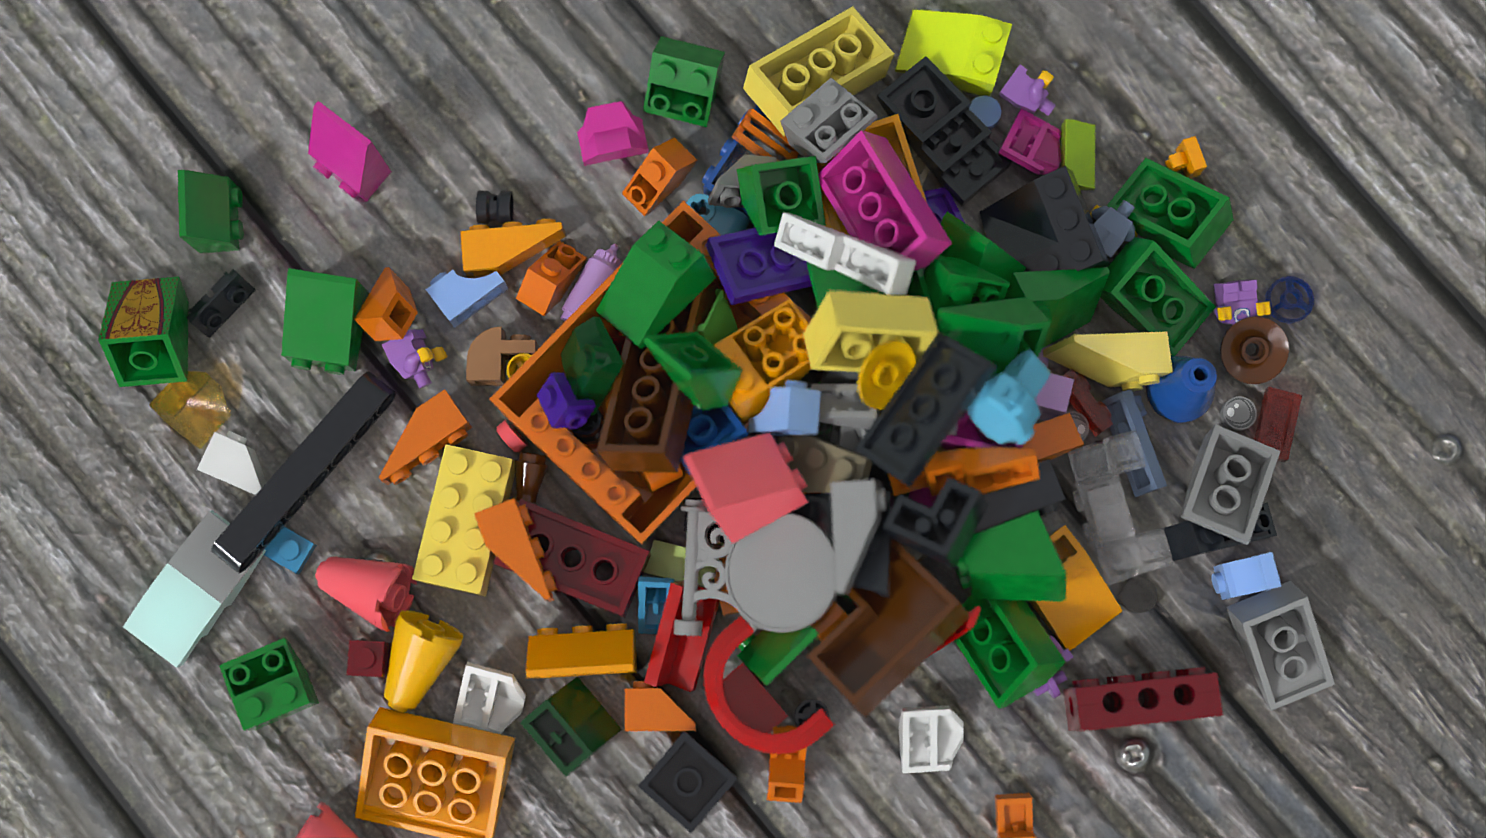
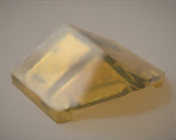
(193, 407)

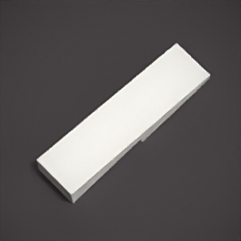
(845, 254)

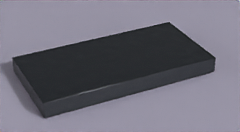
(925, 409)

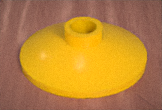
(884, 372)

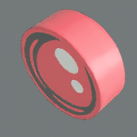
(511, 436)

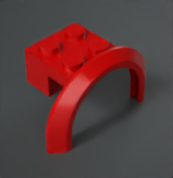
(746, 706)

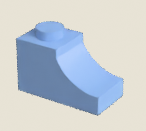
(463, 296)
(789, 411)
(1246, 576)

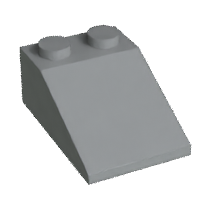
(1229, 483)
(1281, 644)

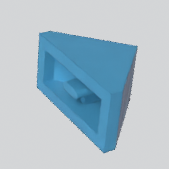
(651, 602)

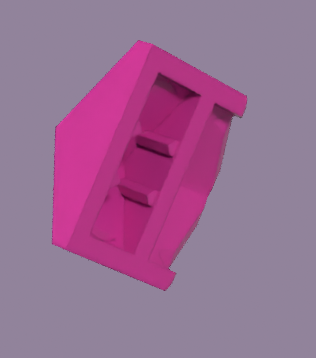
(1032, 144)

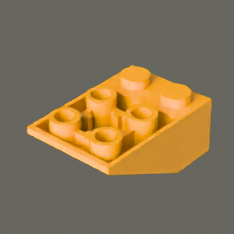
(769, 354)
(1088, 598)

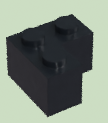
(940, 530)

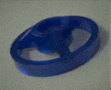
(1284, 303)

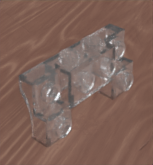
(1109, 519)

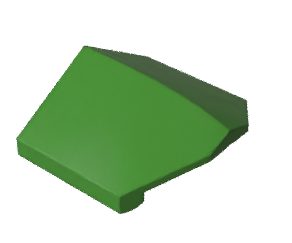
(720, 320)

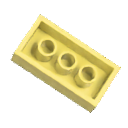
(837, 49)
(452, 544)

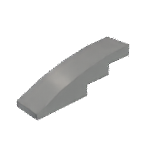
(843, 406)

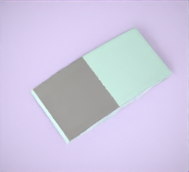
(188, 595)

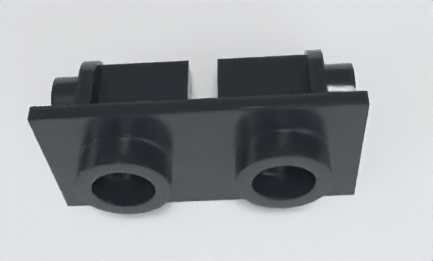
(213, 312)

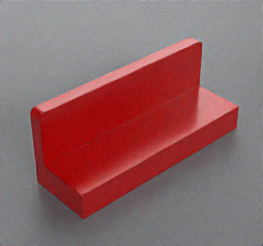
(680, 657)

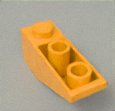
(507, 246)

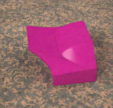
(611, 134)

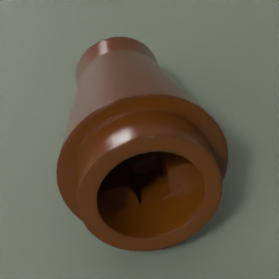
(530, 472)

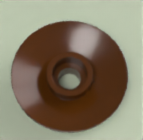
(1270, 353)

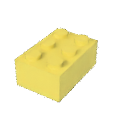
(855, 323)

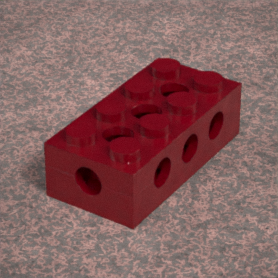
(596, 549)
(1196, 689)

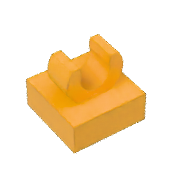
(1187, 158)

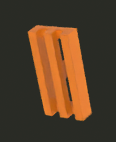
(768, 127)

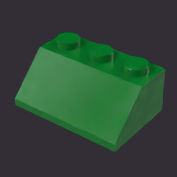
(1008, 649)

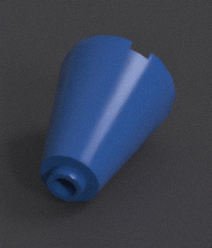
(1186, 391)

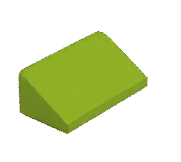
(1079, 151)

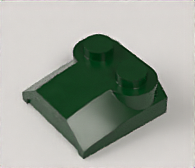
(591, 361)

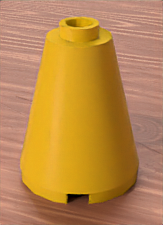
(417, 658)

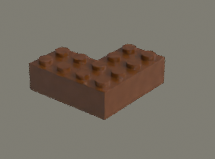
(888, 635)

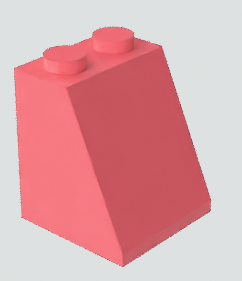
(747, 483)

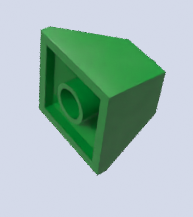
(696, 367)

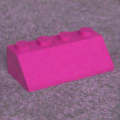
(881, 200)

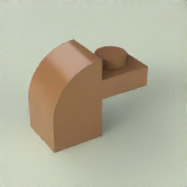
(488, 355)

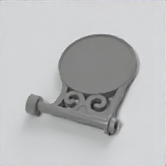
(773, 577)

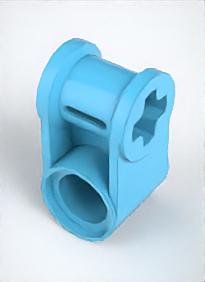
(722, 219)

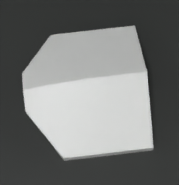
(488, 699)
(929, 738)

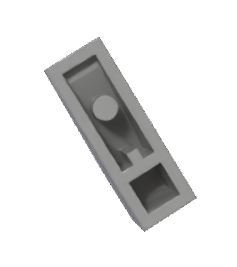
(855, 521)

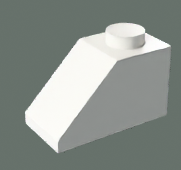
(233, 462)

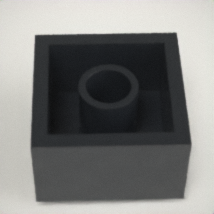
(688, 781)

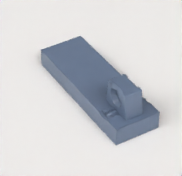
(1127, 416)

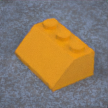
(581, 652)

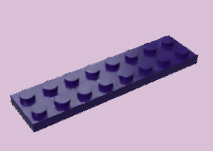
(756, 269)

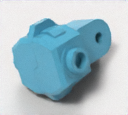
(1008, 402)

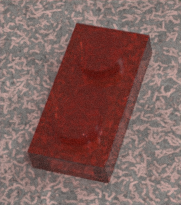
(1084, 403)
(1278, 420)

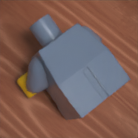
(1113, 226)

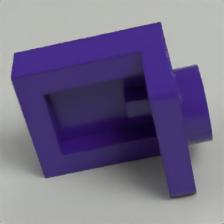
(561, 404)

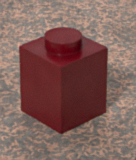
(368, 658)

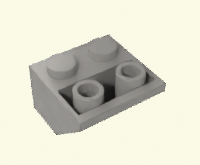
(826, 122)

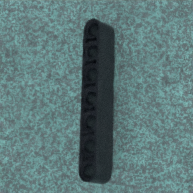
(303, 472)

